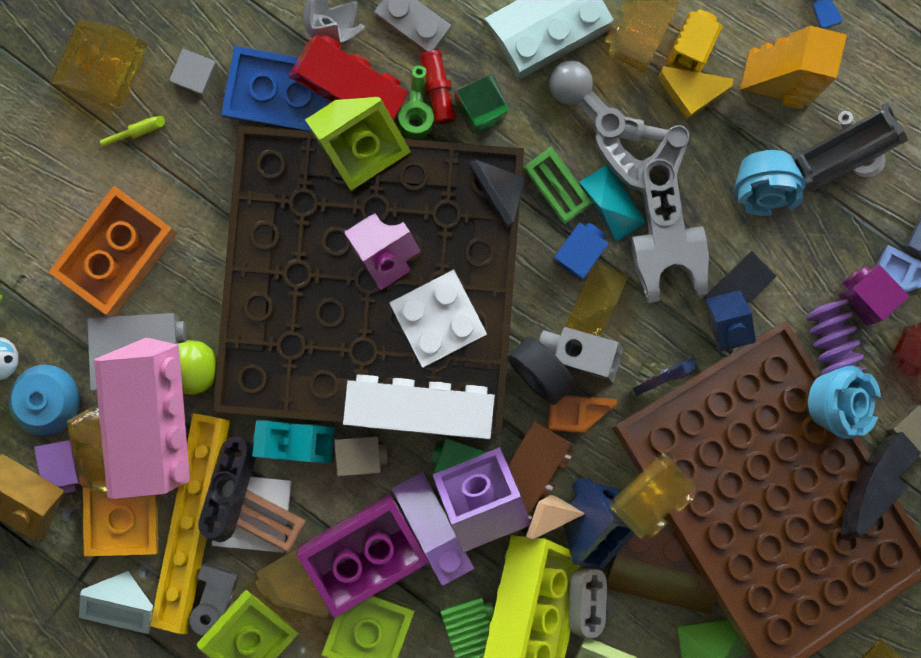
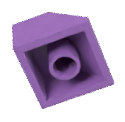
(481, 499)

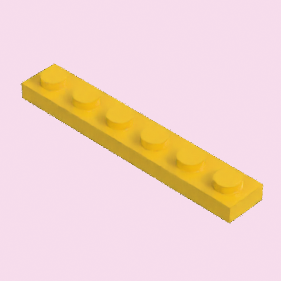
(185, 542)

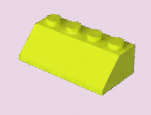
(532, 601)

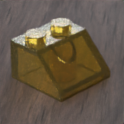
(99, 63)
(653, 496)

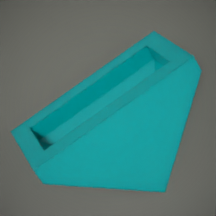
(612, 203)

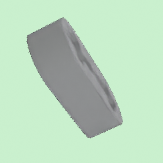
(587, 602)

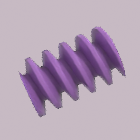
(835, 336)

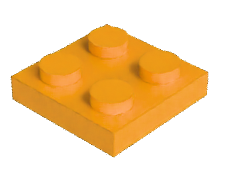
(119, 524)

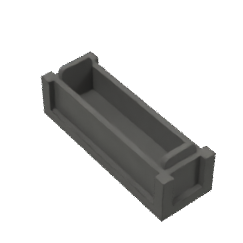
(850, 148)

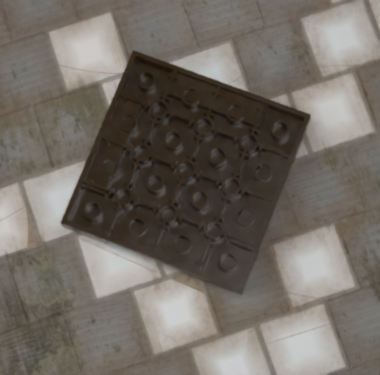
(303, 304)

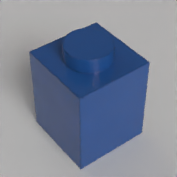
(581, 250)

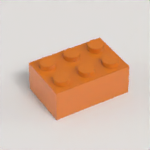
(113, 252)

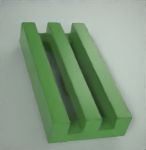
(574, 210)

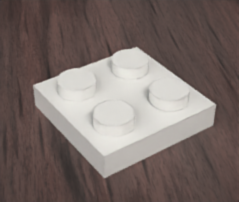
(438, 318)

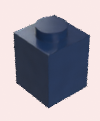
(730, 320)

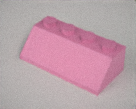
(142, 419)

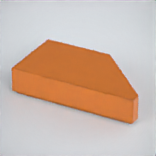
(578, 413)

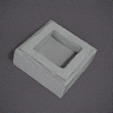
(193, 72)

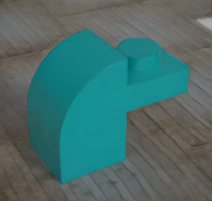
(293, 442)

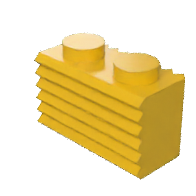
(694, 41)

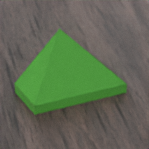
(710, 640)

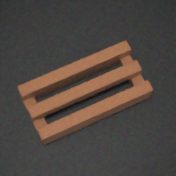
(293, 534)

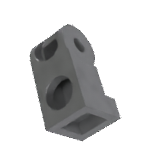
(215, 598)

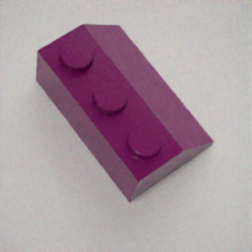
(361, 555)

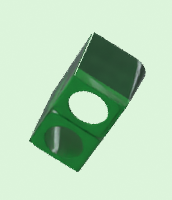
(481, 103)

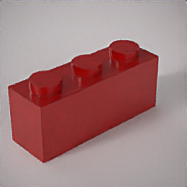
(340, 76)

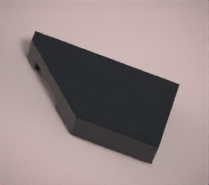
(748, 276)

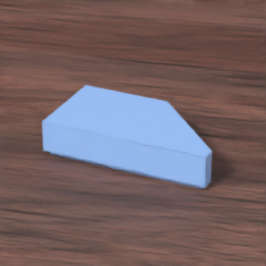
(901, 267)

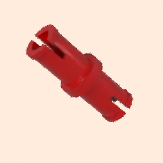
(438, 87)

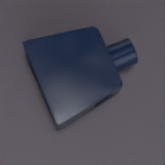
(599, 532)

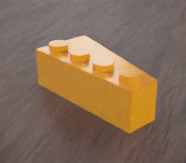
(795, 67)

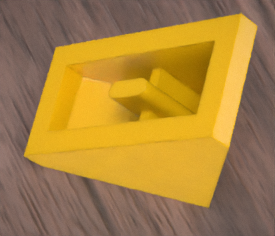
(693, 90)

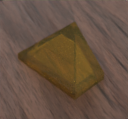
(597, 300)

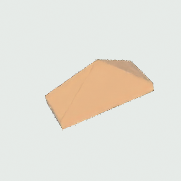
(550, 514)

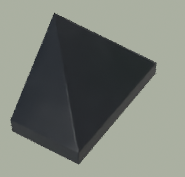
(500, 188)

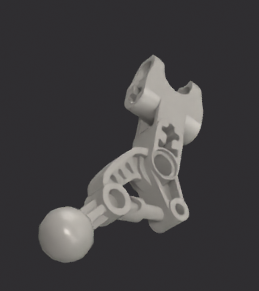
(667, 240)

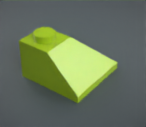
(358, 138)

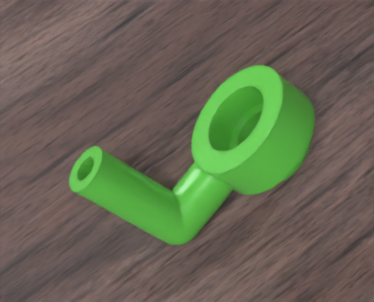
(416, 108)

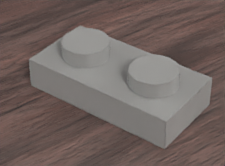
(414, 22)

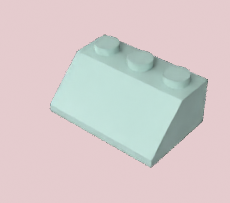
(544, 30)

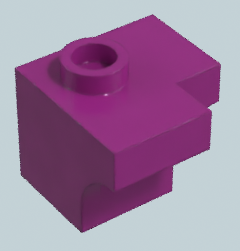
(383, 248)

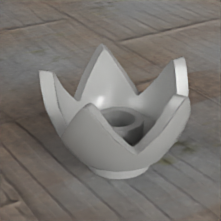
(332, 22)

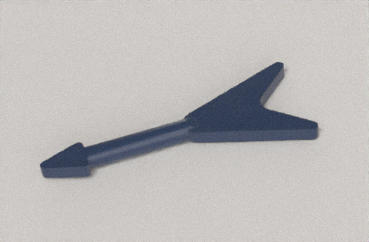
(670, 374)

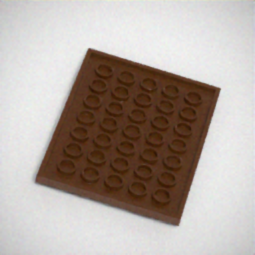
(773, 500)

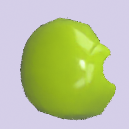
(197, 367)

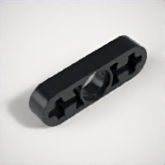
(221, 474)

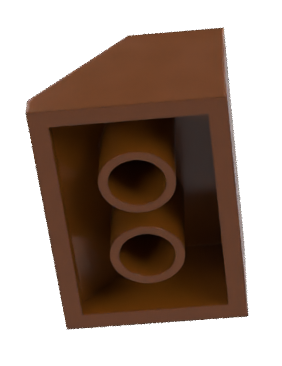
(660, 571)

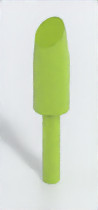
(136, 130)

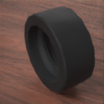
(541, 370)

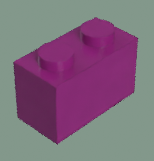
(872, 294)

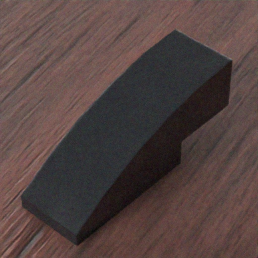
(878, 484)

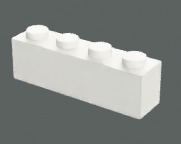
(419, 409)

